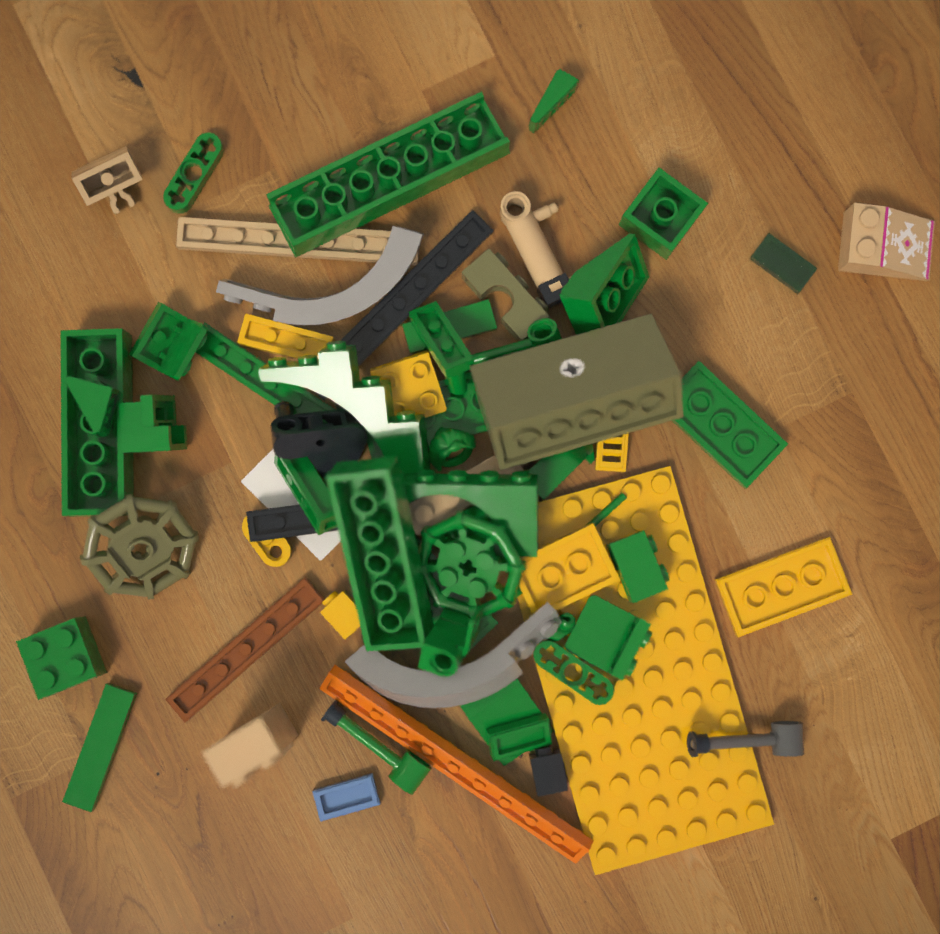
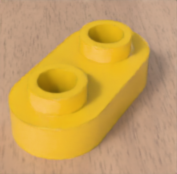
(264, 548)

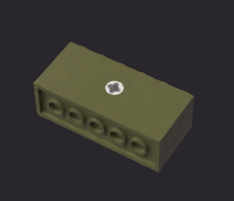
(578, 391)

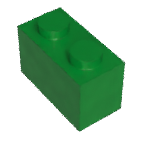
(638, 566)

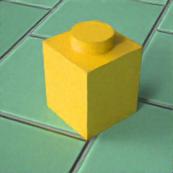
(341, 613)

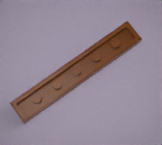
(245, 649)

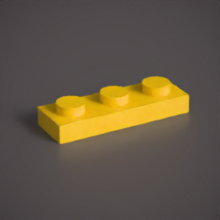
(280, 338)

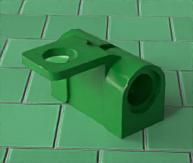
(449, 642)

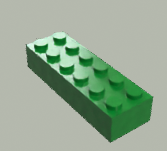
(93, 466)
(381, 552)

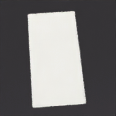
(273, 492)

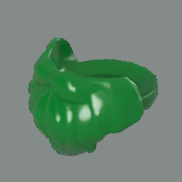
(448, 441)

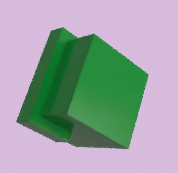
(151, 425)

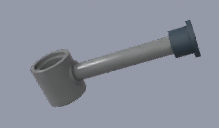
(784, 738)

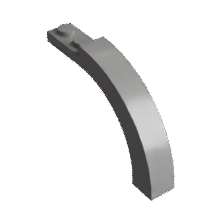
(382, 278)
(469, 682)

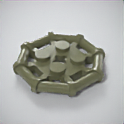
(135, 531)

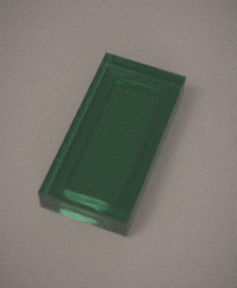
(783, 263)

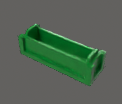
(309, 492)

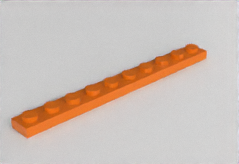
(456, 764)

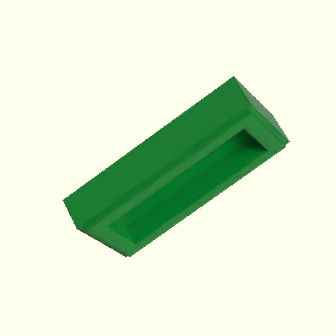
(519, 736)

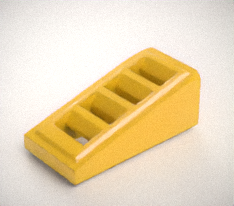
(622, 453)

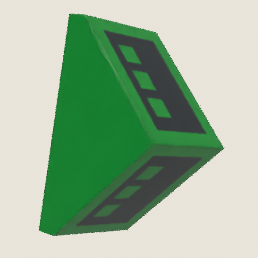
(96, 403)

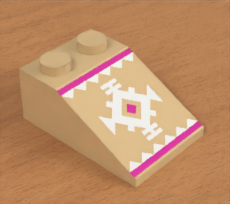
(886, 242)

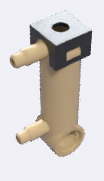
(534, 246)

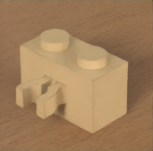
(107, 177)

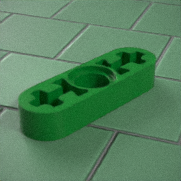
(190, 160)
(597, 678)

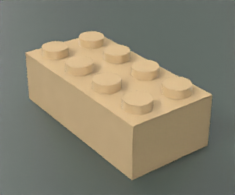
(251, 747)

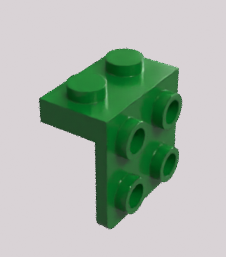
(169, 342)
(608, 637)

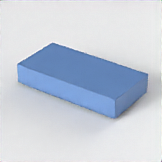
(346, 797)

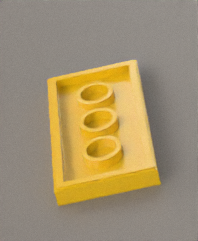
(783, 587)

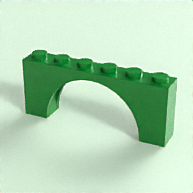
(503, 497)

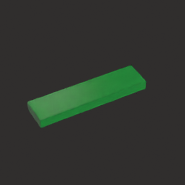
(99, 747)

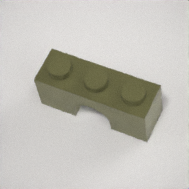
(490, 275)

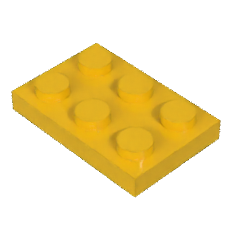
(567, 570)

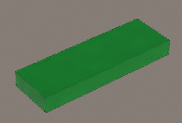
(466, 320)

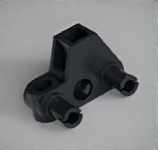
(322, 443)

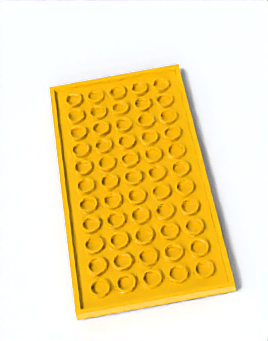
(630, 757)

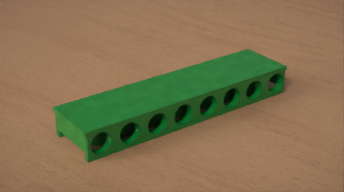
(388, 175)

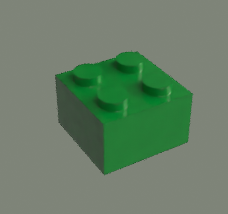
(662, 213)
(61, 657)

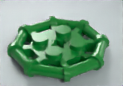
(480, 551)

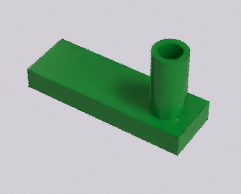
(443, 345)

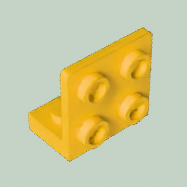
(413, 384)

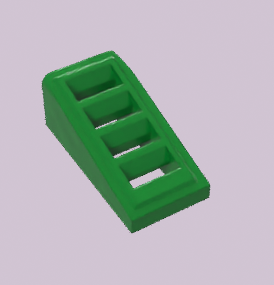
(557, 93)

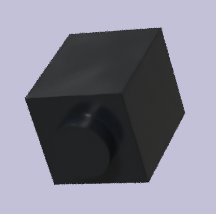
(548, 771)

